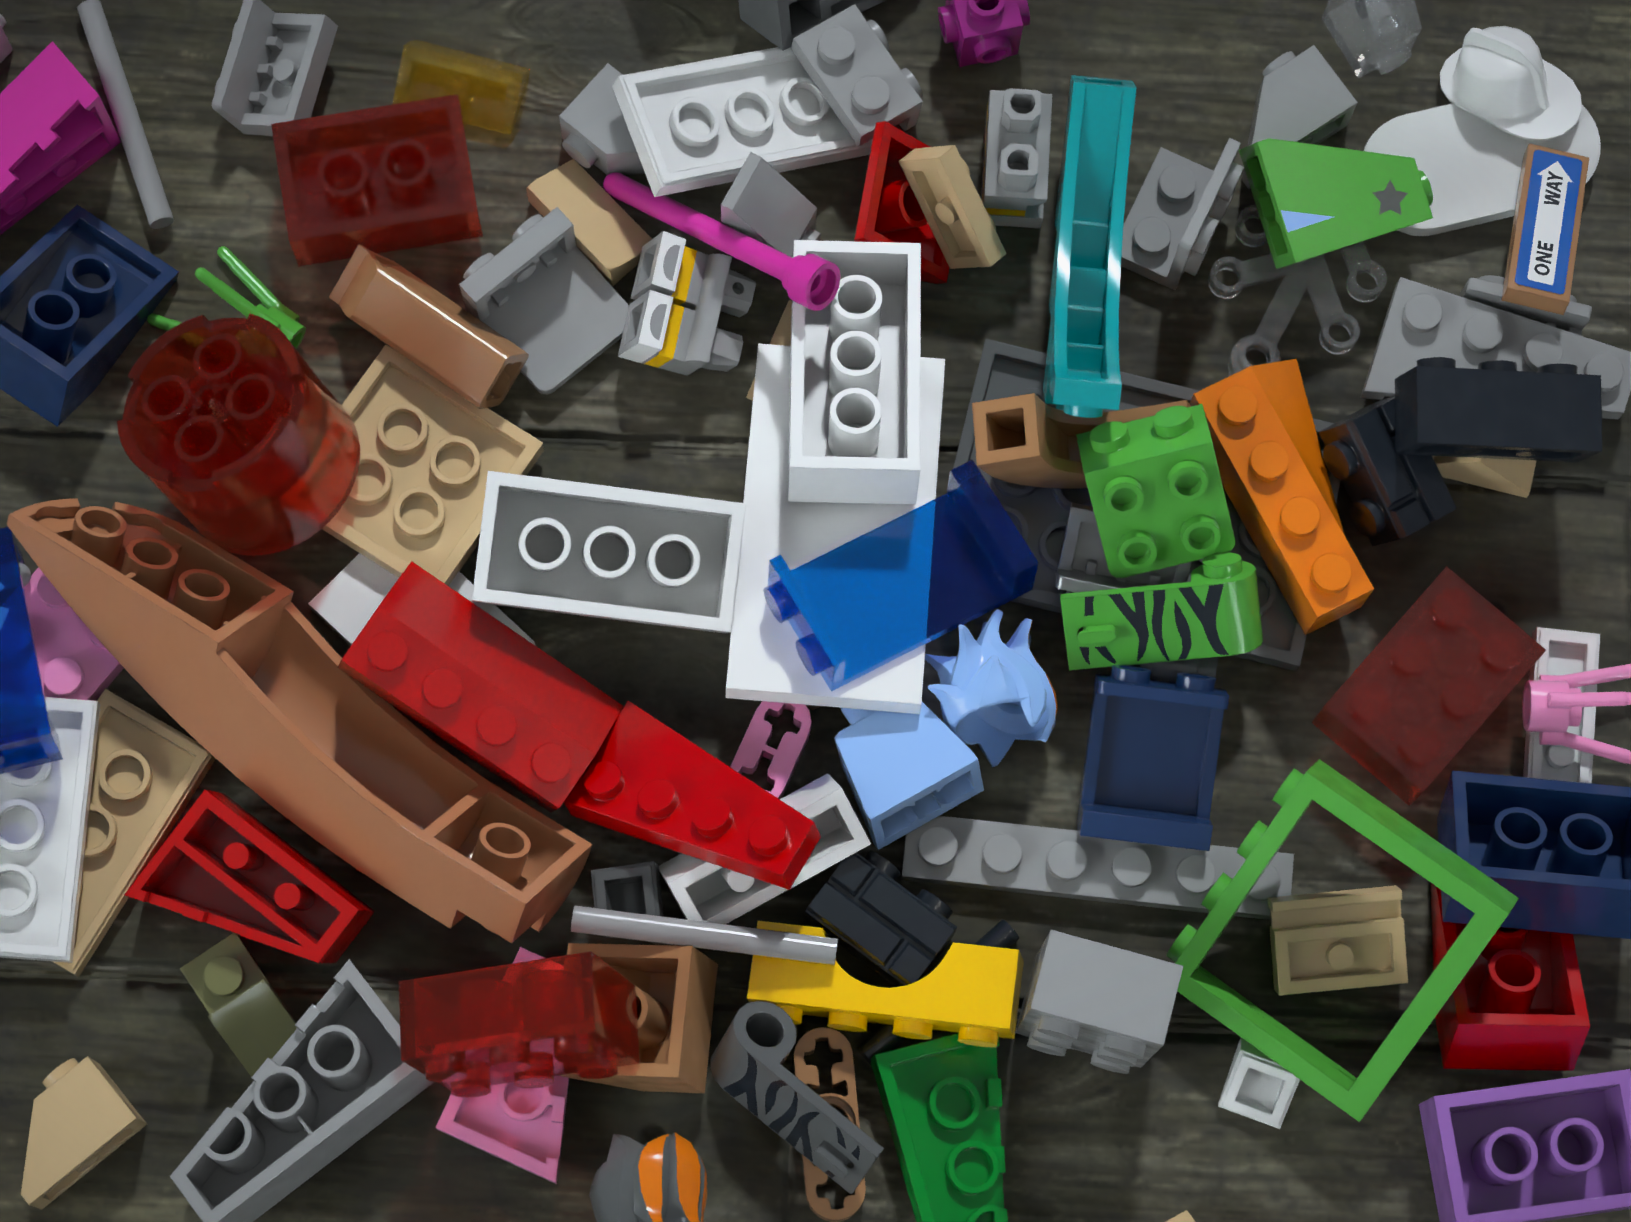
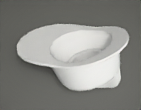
(1510, 84)

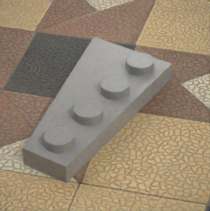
(1440, 324)

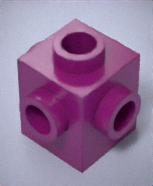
(983, 28)

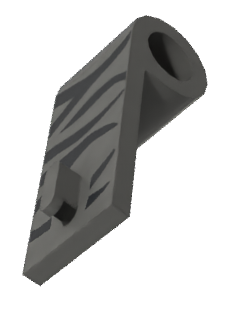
(752, 1072)

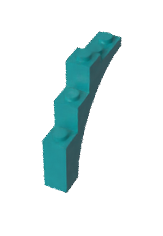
(1089, 223)

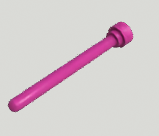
(806, 278)

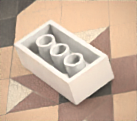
(858, 379)
(608, 552)

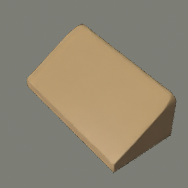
(601, 226)

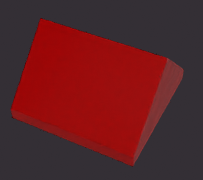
(889, 205)

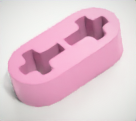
(785, 756)

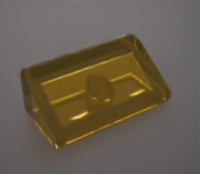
(486, 87)

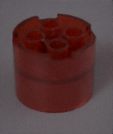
(239, 434)

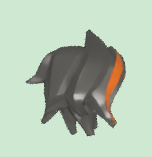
(650, 1182)

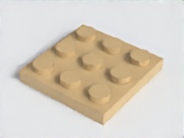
(422, 469)

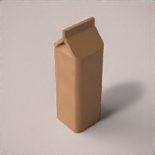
(428, 328)

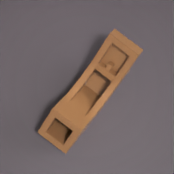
(1037, 444)

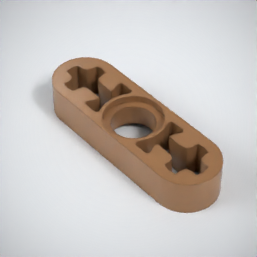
(841, 1073)

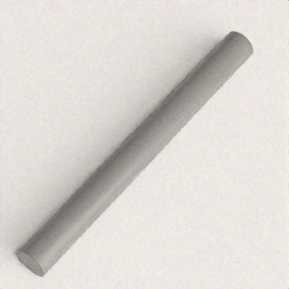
(125, 114)
(704, 935)

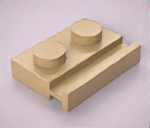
(1337, 940)

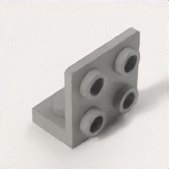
(1178, 215)

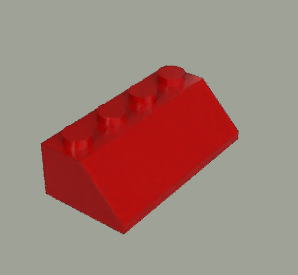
(481, 687)

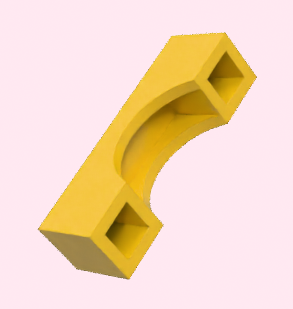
(967, 993)

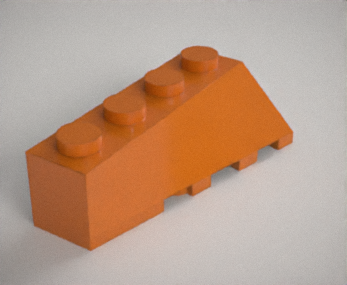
(1283, 490)

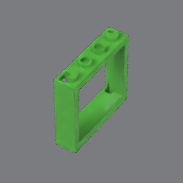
(1401, 840)

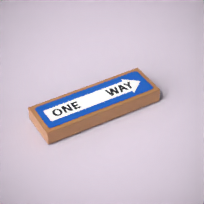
(1545, 229)

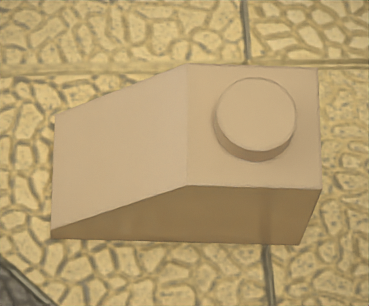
(74, 1128)

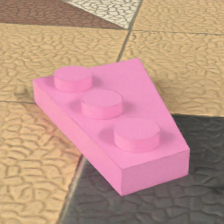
(513, 1121)

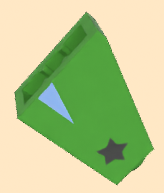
(1331, 196)

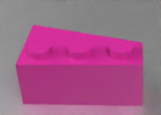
(48, 133)

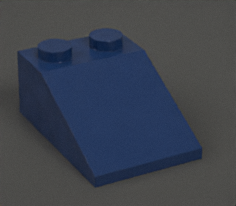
(74, 311)

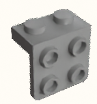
(546, 300)

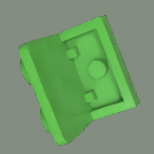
(1156, 491)

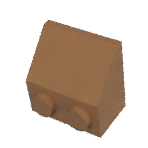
(673, 1014)

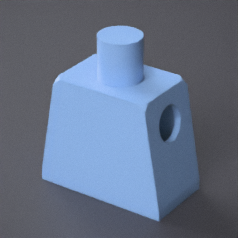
(904, 769)

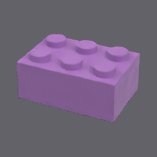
(1531, 1149)

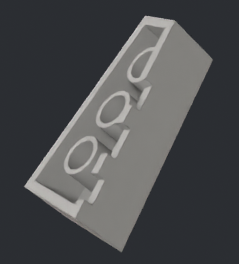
(304, 1107)

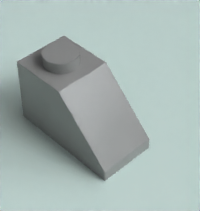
(1300, 101)
(597, 130)
(768, 207)

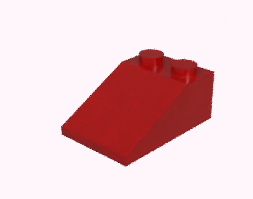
(1515, 1004)

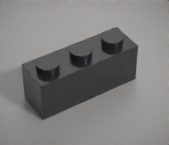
(1498, 411)

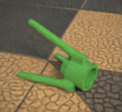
(273, 311)

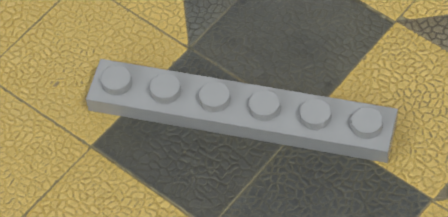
(1080, 867)

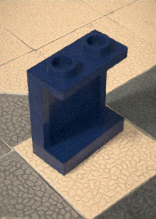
(1151, 758)

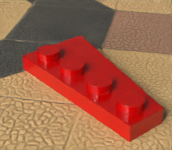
(688, 801)

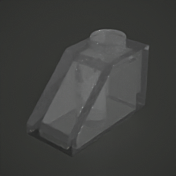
(1373, 32)

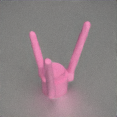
(1556, 703)

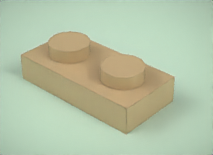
(952, 207)

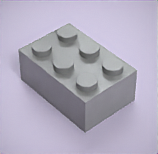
(1098, 1002)

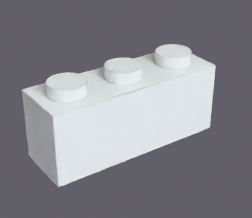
(721, 895)

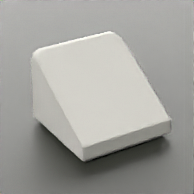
(1258, 1086)

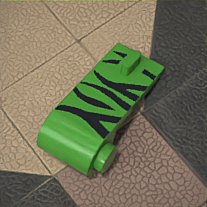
(1166, 622)

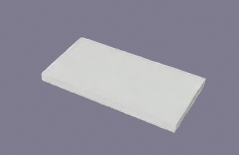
(762, 650)

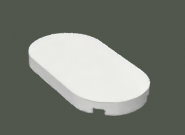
(1471, 162)

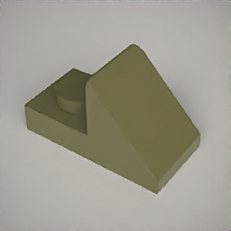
(240, 1002)

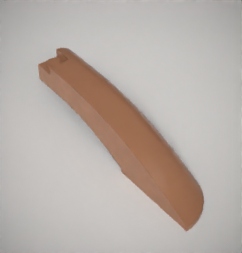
(271, 706)

